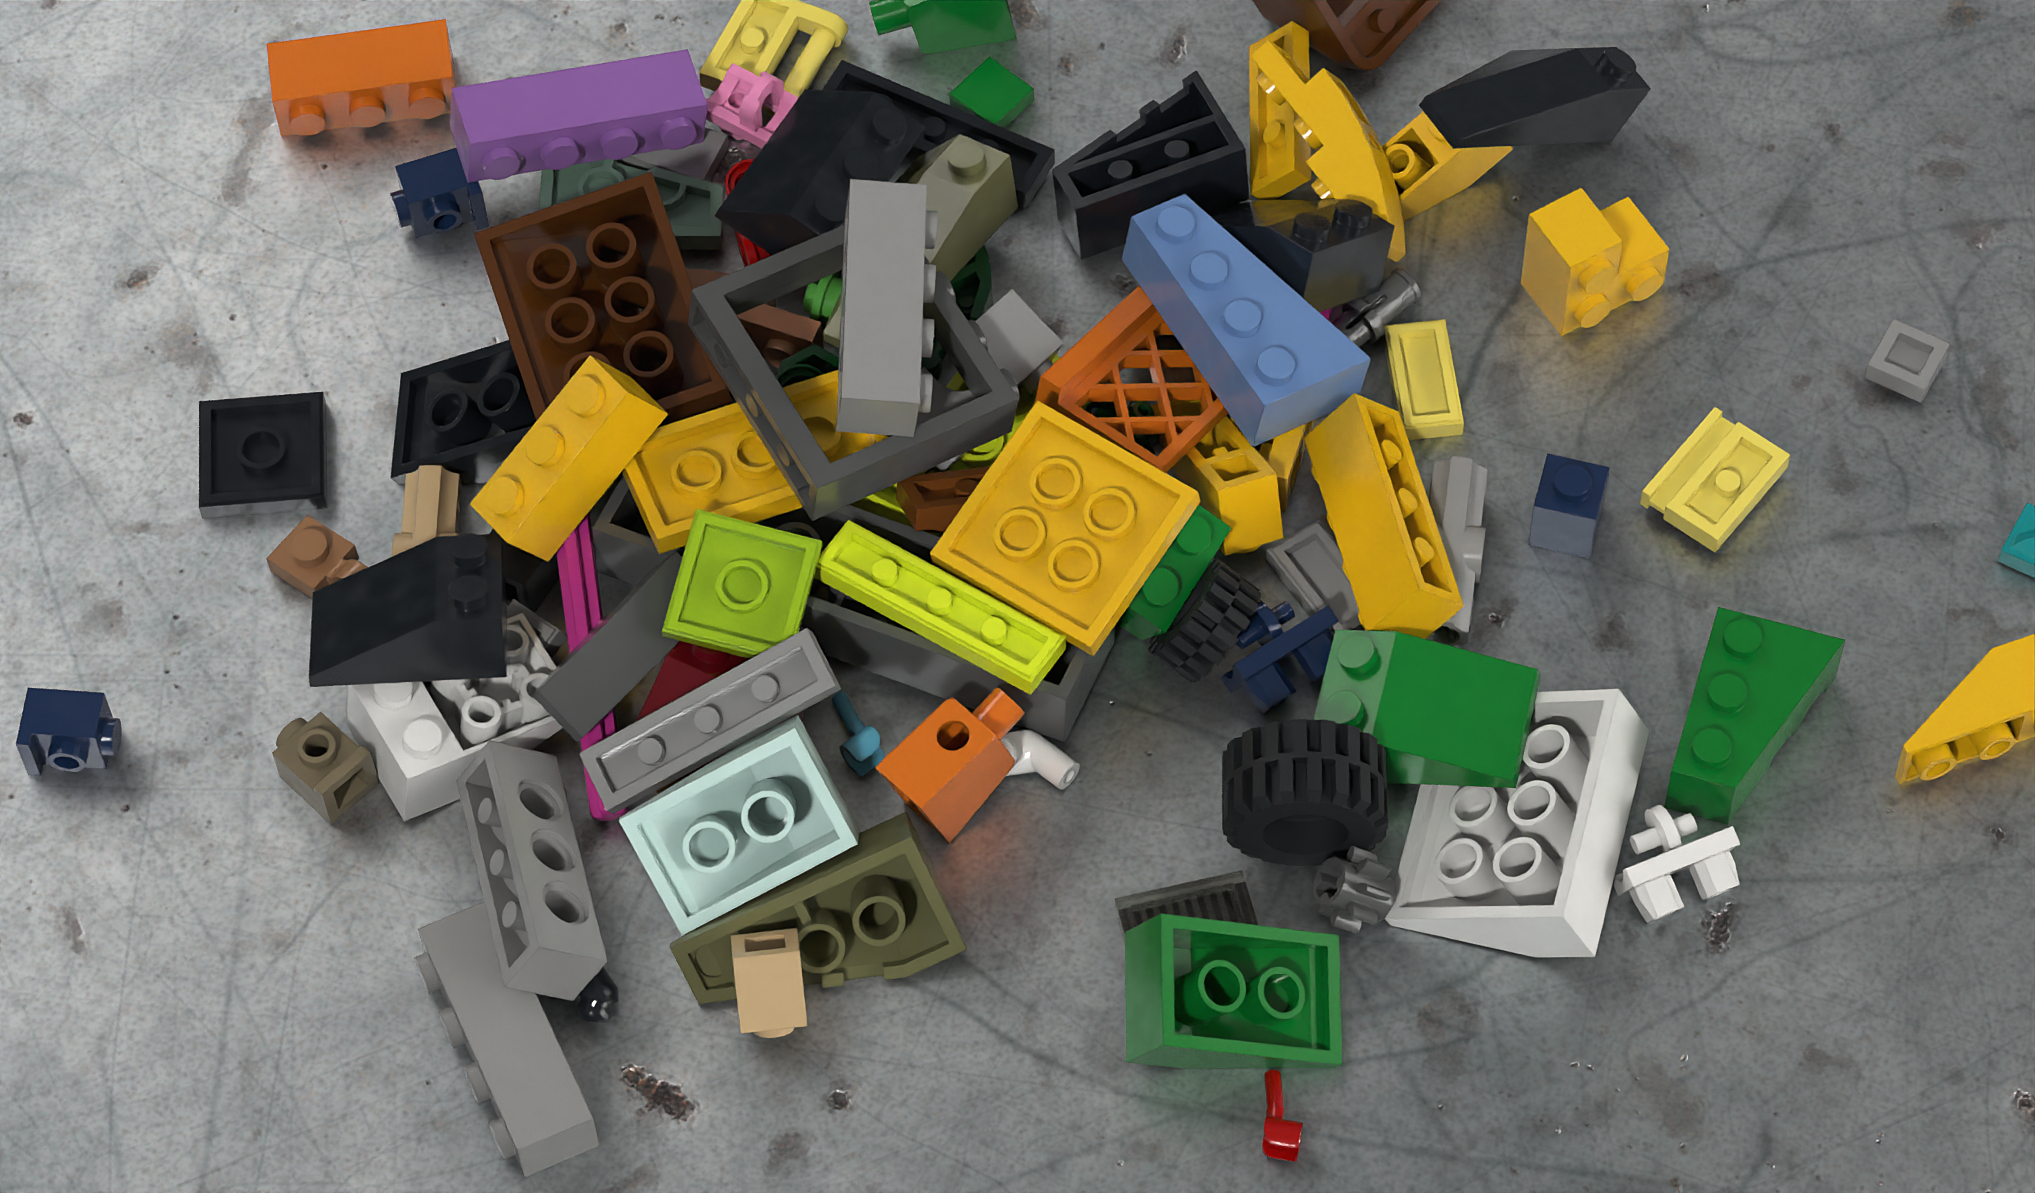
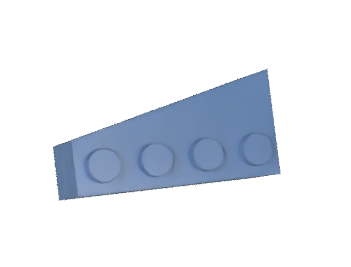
(1240, 323)

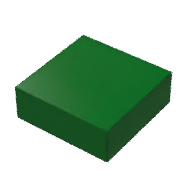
(992, 94)

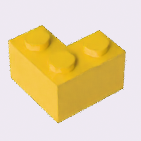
(1590, 260)

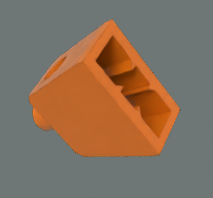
(953, 761)

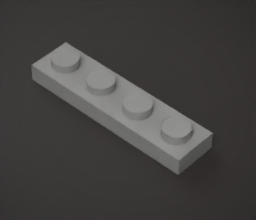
(710, 721)

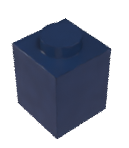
(1568, 506)

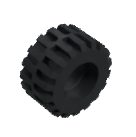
(1304, 791)

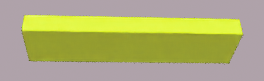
(940, 607)

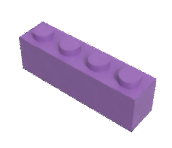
(577, 115)

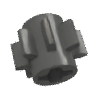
(1354, 889)

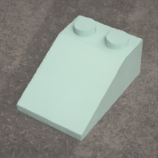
(741, 825)

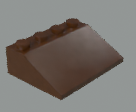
(601, 284)

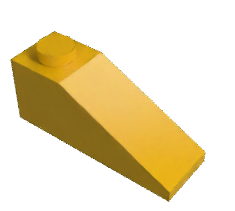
(1231, 482)

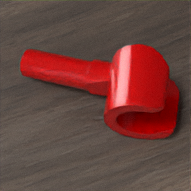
(1281, 1136)

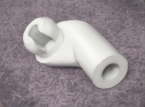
(1036, 754)

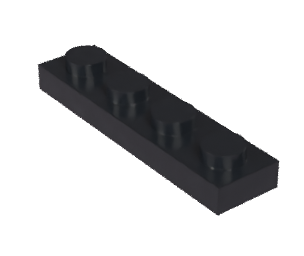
(942, 122)

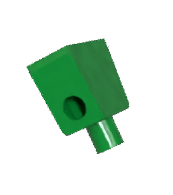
(946, 23)

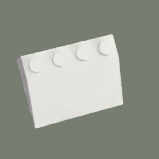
(1533, 860)

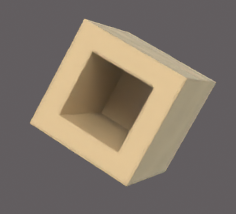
(769, 982)

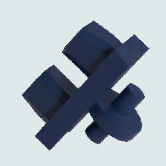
(1260, 671)

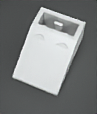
(433, 730)

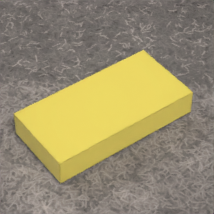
(1423, 379)

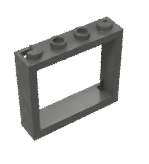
(814, 480)

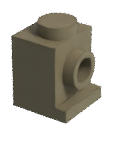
(324, 765)

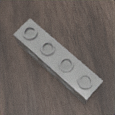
(531, 871)

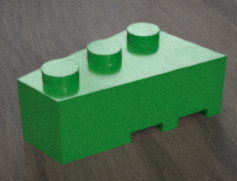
(1744, 707)

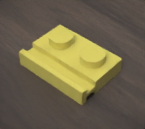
(1715, 479)

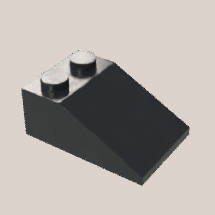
(1317, 246)
(461, 414)
(415, 617)

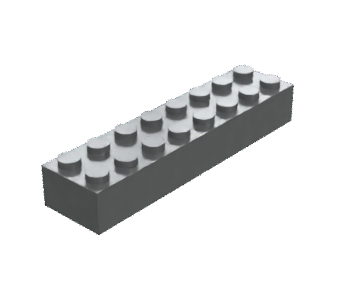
(862, 635)

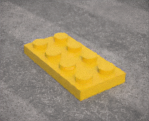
(724, 467)

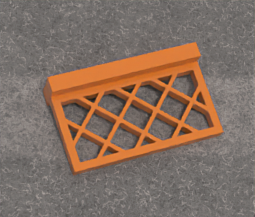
(1100, 356)

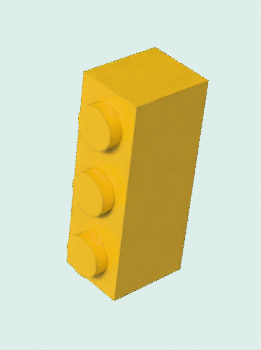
(568, 458)

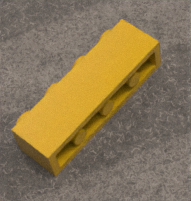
(1382, 519)

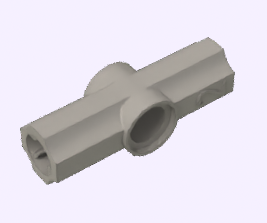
(1457, 506)

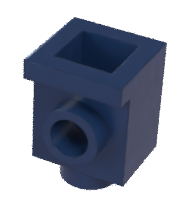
(437, 195)
(67, 730)

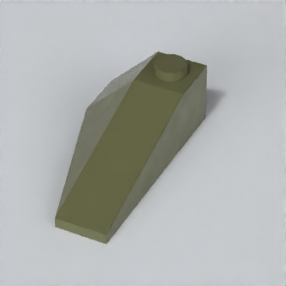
(972, 197)
(854, 918)

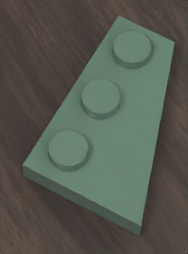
(687, 200)

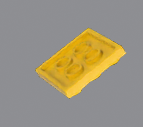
(1065, 527)

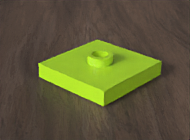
(740, 585)

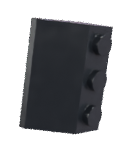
(806, 166)

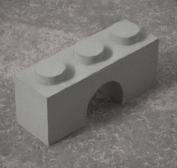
(1016, 342)

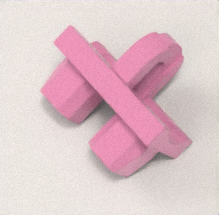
(739, 103)

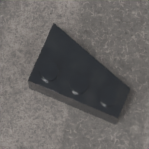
(1162, 155)

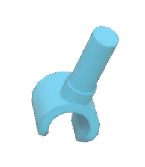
(863, 749)

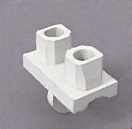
(1651, 880)

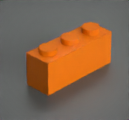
(361, 77)

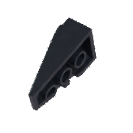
(1539, 99)

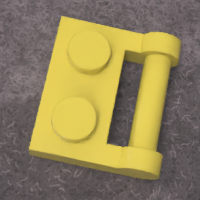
(761, 35)

